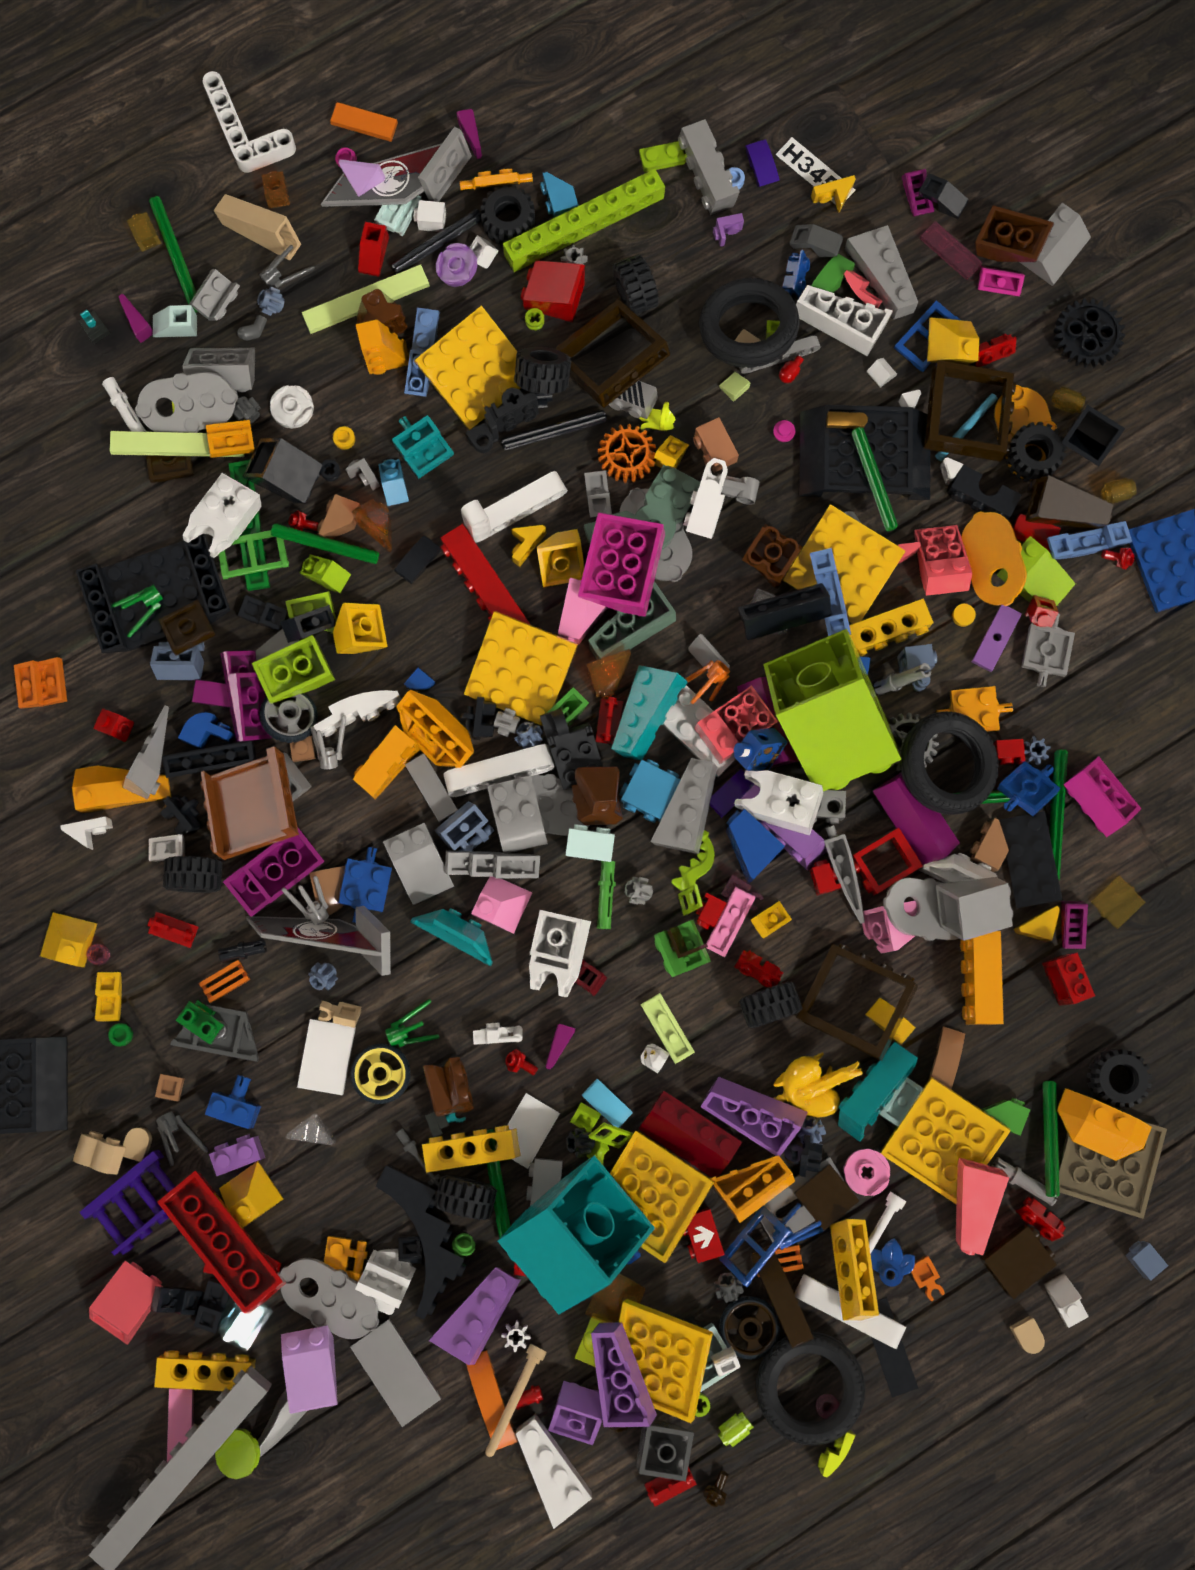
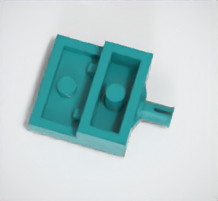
(422, 445)

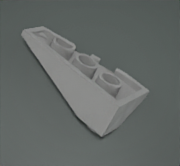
(146, 767)

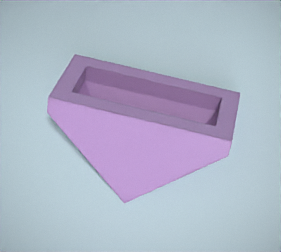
(362, 175)

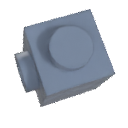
(1146, 1260)

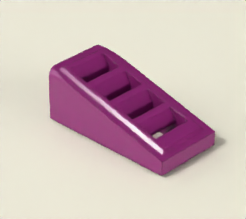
(468, 126)
(907, 180)
(138, 324)
(1066, 924)
(561, 1039)

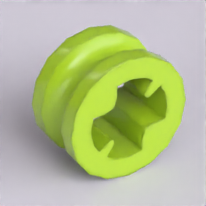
(534, 312)
(706, 1408)

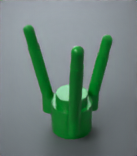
(149, 596)
(398, 1034)

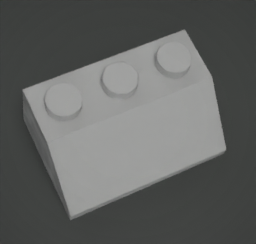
(1062, 246)
(233, 364)

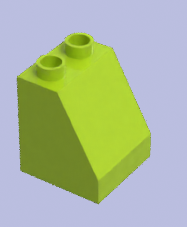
(831, 712)

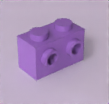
(229, 1158)

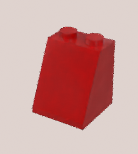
(554, 288)

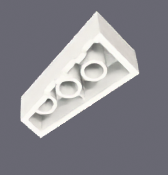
(843, 318)
(554, 1475)

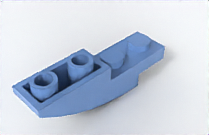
(424, 337)

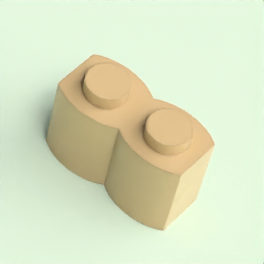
(99, 1153)

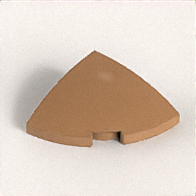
(330, 883)

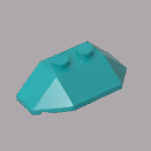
(456, 932)

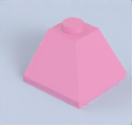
(501, 904)

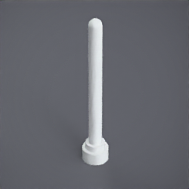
(893, 1204)

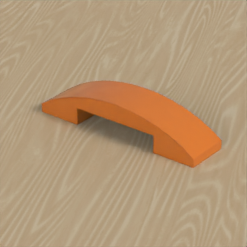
(490, 1398)

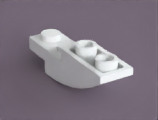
(366, 705)

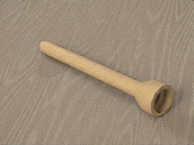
(534, 1356)

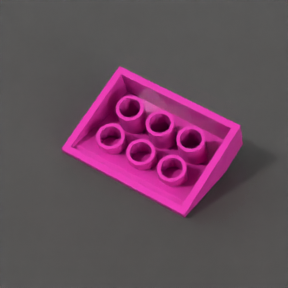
(622, 563)

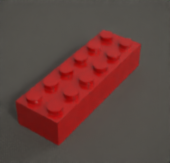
(222, 1242)

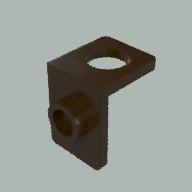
(678, 945)

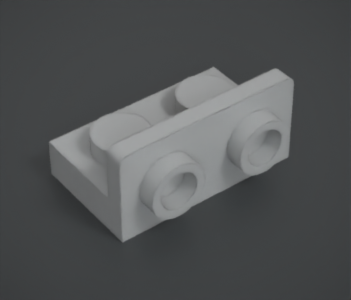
(214, 296)

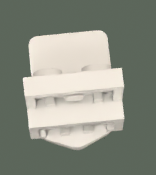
(386, 1279)

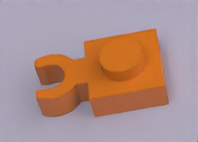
(925, 1275)

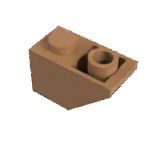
(338, 517)
(992, 846)

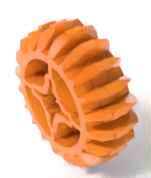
(635, 451)

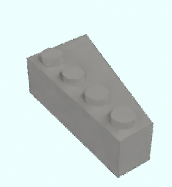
(688, 809)

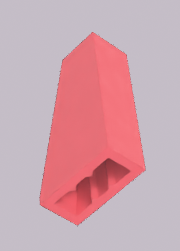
(978, 1201)

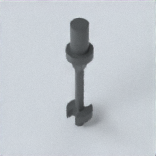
(409, 1146)

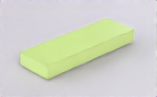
(667, 1028)

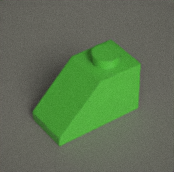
(1009, 1113)

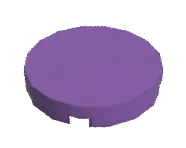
(456, 265)

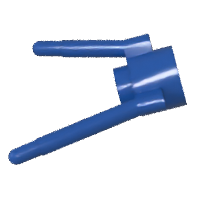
(799, 1235)

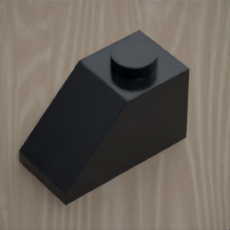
(308, 623)

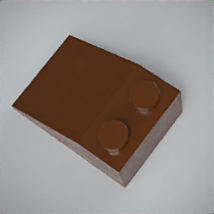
(1012, 236)

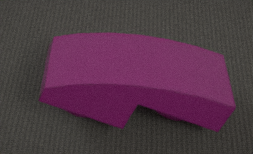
(210, 693)

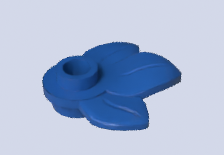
(892, 1259)

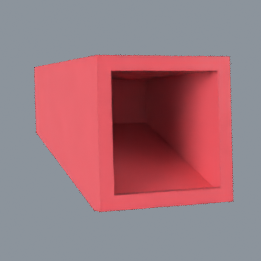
(124, 1302)

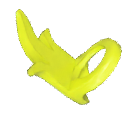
(659, 419)

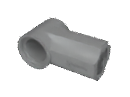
(742, 489)

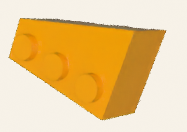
(381, 348)
(753, 1186)

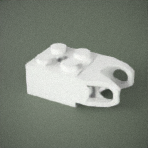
(707, 502)
(223, 513)
(775, 797)
(555, 955)

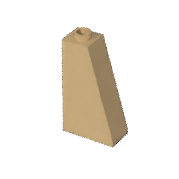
(258, 225)

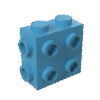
(649, 790)

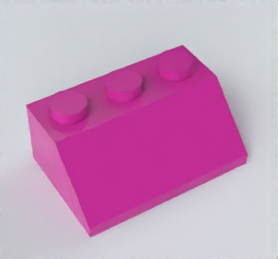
(1102, 797)

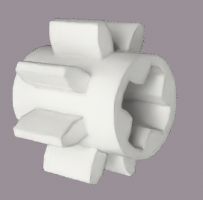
(521, 1331)

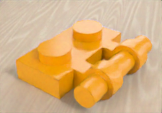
(338, 1254)

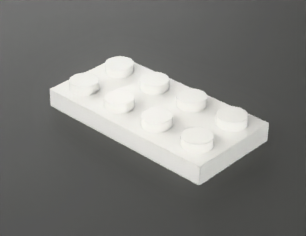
(682, 721)

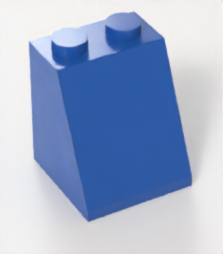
(751, 843)

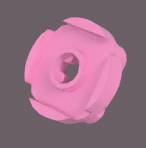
(864, 1185)

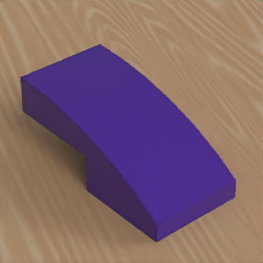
(762, 163)
(733, 789)

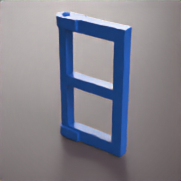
(919, 364)
(744, 1236)

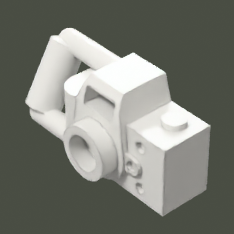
(495, 1034)

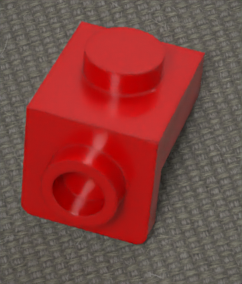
(113, 725)

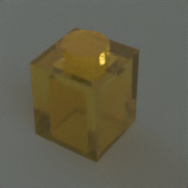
(144, 231)

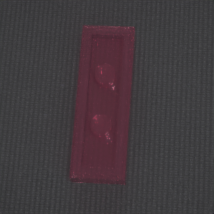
(951, 250)

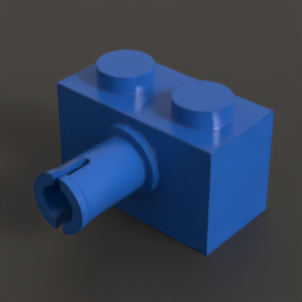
(234, 1107)

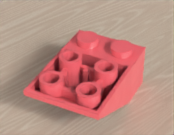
(942, 560)
(732, 722)

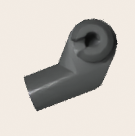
(252, 331)

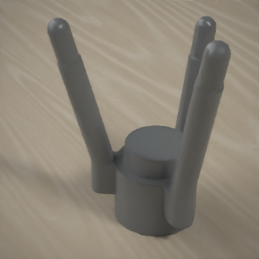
(271, 274)
(168, 1125)

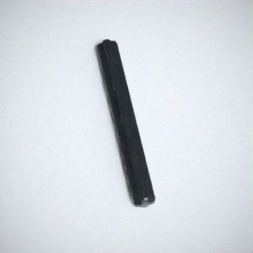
(437, 241)
(554, 430)

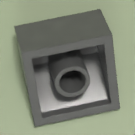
(664, 1450)

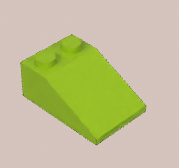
(1044, 574)
(293, 670)

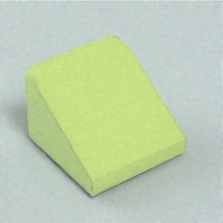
(735, 386)

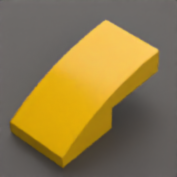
(108, 996)

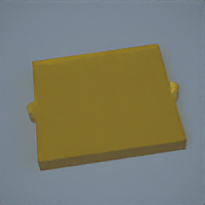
(1118, 902)

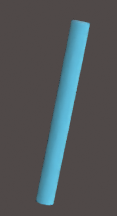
(971, 422)

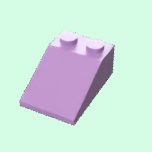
(309, 1369)

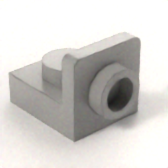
(367, 476)

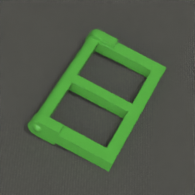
(226, 574)

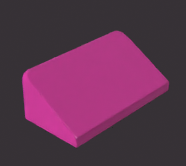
(1000, 281)

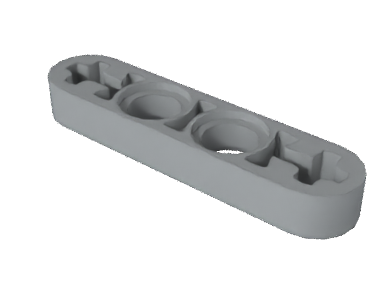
(800, 347)

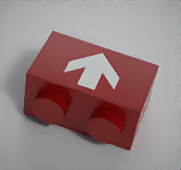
(703, 1237)

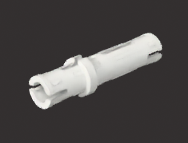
(120, 400)

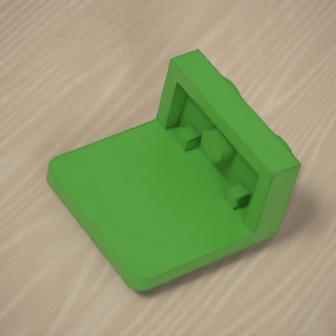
(692, 940)

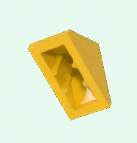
(1041, 926)

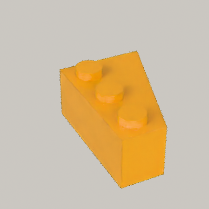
(385, 762)

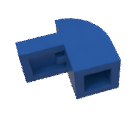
(200, 727)

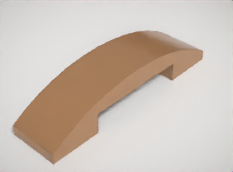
(947, 1056)

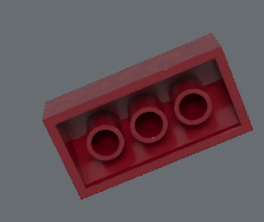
(690, 1135)

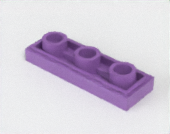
(1002, 627)

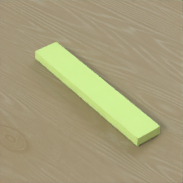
(348, 305)
(160, 444)

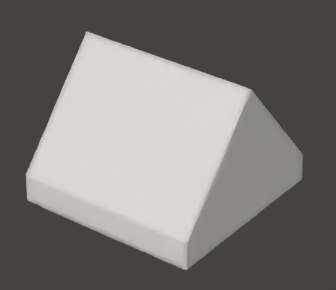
(881, 372)
(909, 399)
(950, 469)
(725, 1361)

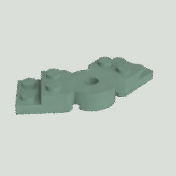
(664, 502)

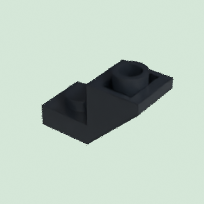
(948, 197)

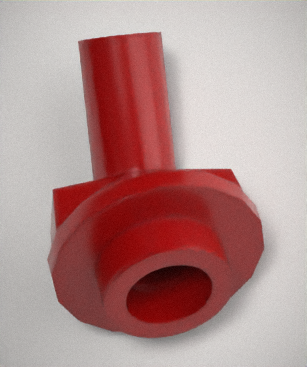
(299, 521)
(1124, 558)
(515, 1061)

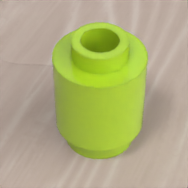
(735, 1429)

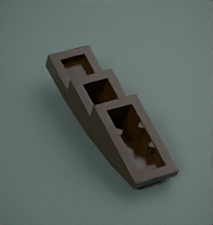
(783, 1301)

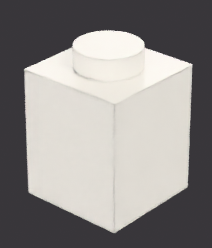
(430, 216)

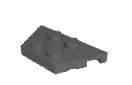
(237, 1043)

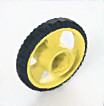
(372, 1054)

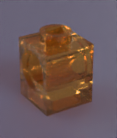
(276, 197)

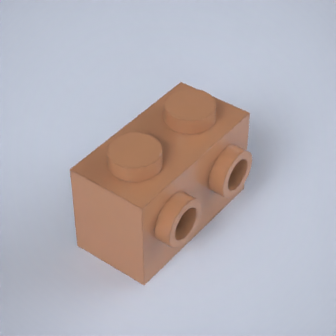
(715, 444)

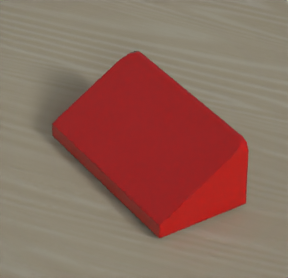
(1038, 531)

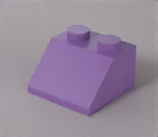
(577, 1413)

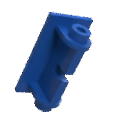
(798, 266)

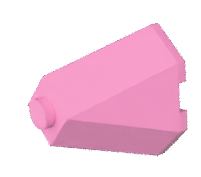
(578, 614)
(880, 929)

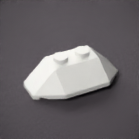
(957, 868)

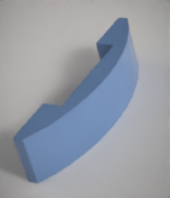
(1089, 542)
(826, 573)

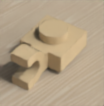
(343, 1014)

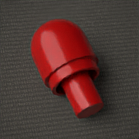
(790, 370)

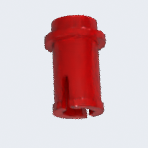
(530, 1396)

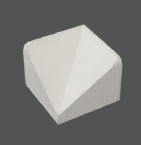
(484, 251)

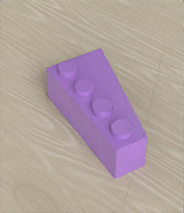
(801, 847)
(755, 1115)
(476, 1318)
(620, 1381)

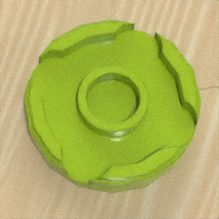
(238, 1454)

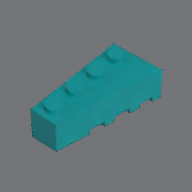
(646, 709)
(875, 1090)

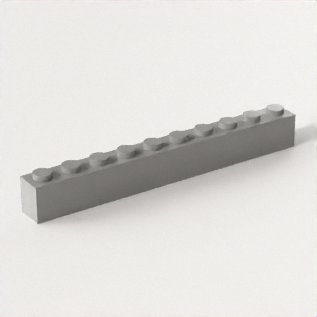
(182, 1467)

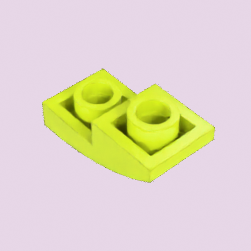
(832, 1458)

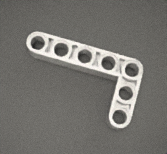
(234, 130)
(485, 522)

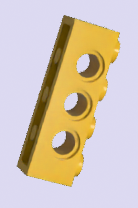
(916, 612)
(437, 1160)
(854, 1270)
(169, 1377)

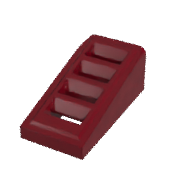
(597, 983)

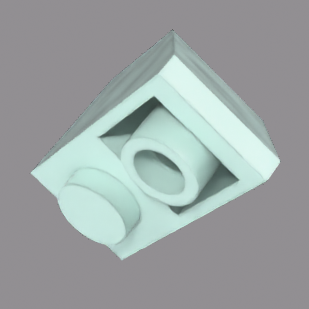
(175, 322)

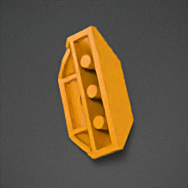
(435, 730)
(1101, 1126)

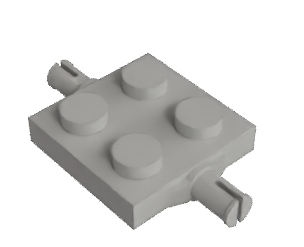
(1047, 651)

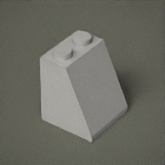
(974, 907)

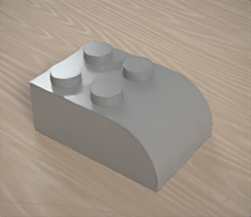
(517, 814)

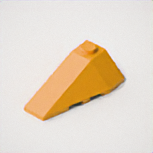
(102, 789)

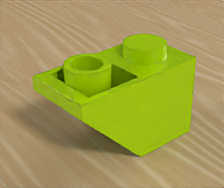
(325, 573)

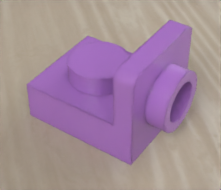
(727, 225)

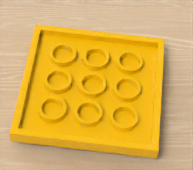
(471, 366)
(861, 559)
(520, 667)
(940, 1131)
(663, 1190)
(670, 1357)

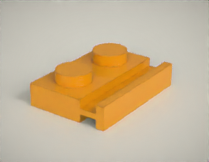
(230, 438)

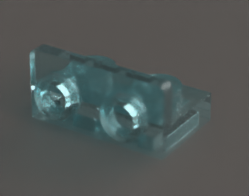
(241, 1328)

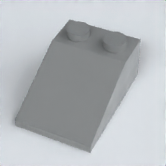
(418, 863)

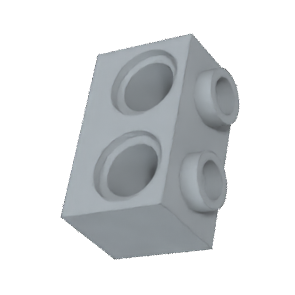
(838, 798)

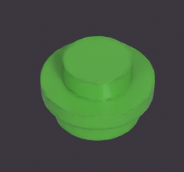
(463, 1244)

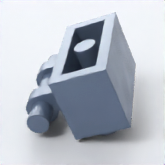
(915, 656)
(183, 666)
(462, 826)

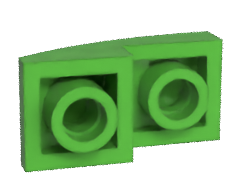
(833, 274)

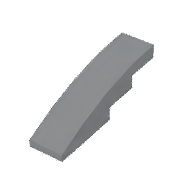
(492, 864)

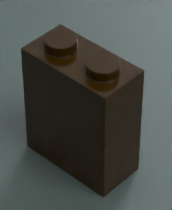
(1019, 1260)

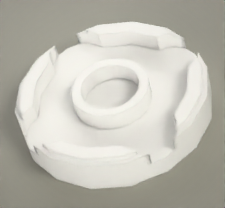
(291, 406)

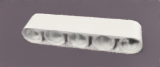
(498, 769)
(828, 1301)

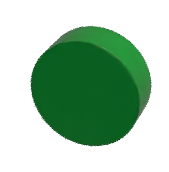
(120, 1034)

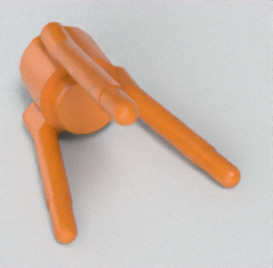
(716, 673)

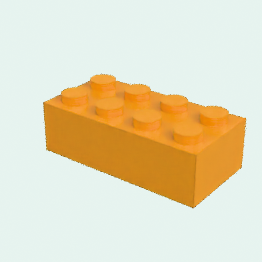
(982, 980)

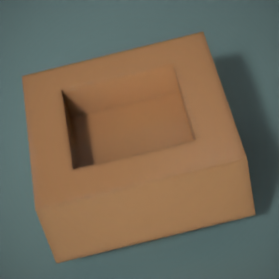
(303, 750)
(169, 1087)

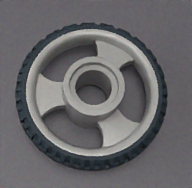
(294, 733)

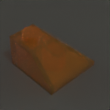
(375, 521)
(607, 673)
(608, 1302)

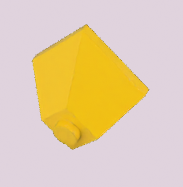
(952, 341)
(561, 558)
(359, 629)
(68, 940)
(250, 1194)

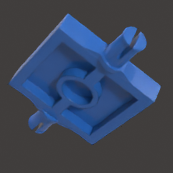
(1028, 788)
(365, 883)

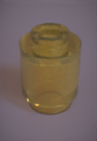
(1068, 400)
(1118, 490)

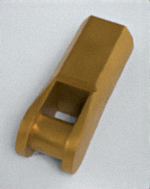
(846, 420)

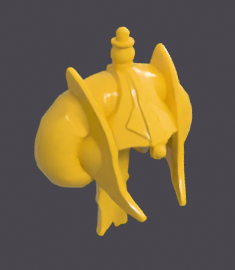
(808, 1090)

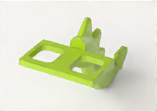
(690, 874)
(602, 1142)

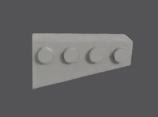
(708, 167)
(882, 266)

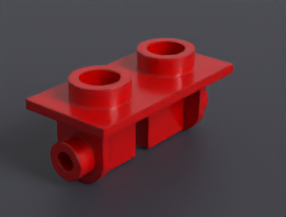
(1001, 347)
(608, 720)
(172, 929)
(748, 965)
(1049, 1226)
(663, 1489)

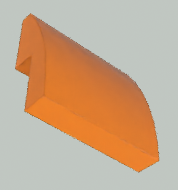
(40, 683)

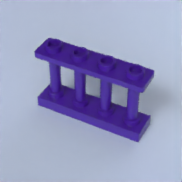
(115, 1195)

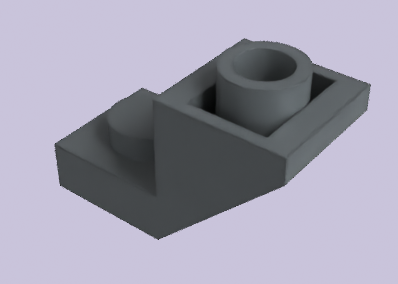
(822, 241)

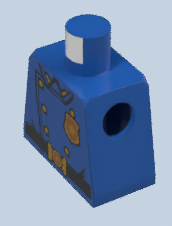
(760, 749)

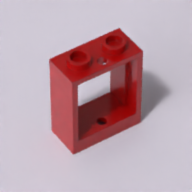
(904, 850)
(1064, 979)

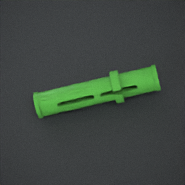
(606, 894)

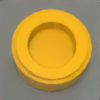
(344, 437)
(963, 615)

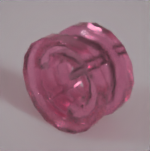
(106, 954)

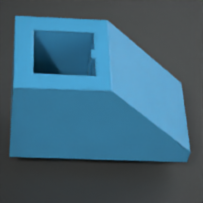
(559, 194)
(393, 482)

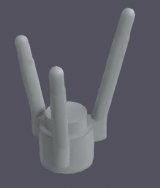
(327, 756)
(315, 911)

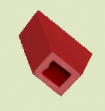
(372, 248)

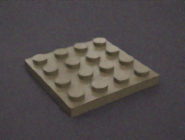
(1112, 1183)

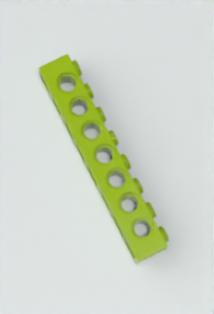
(584, 220)

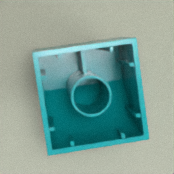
(577, 1236)

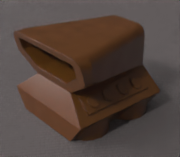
(380, 307)
(772, 554)
(597, 795)
(449, 1087)

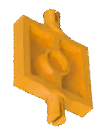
(504, 177)
(979, 705)

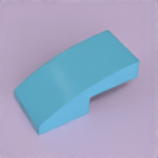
(607, 1103)

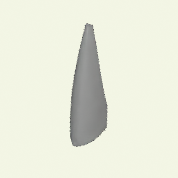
(844, 868)
(278, 1424)

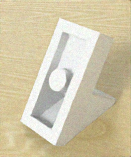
(82, 830)
(166, 847)
(1066, 1300)

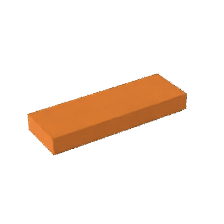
(364, 122)

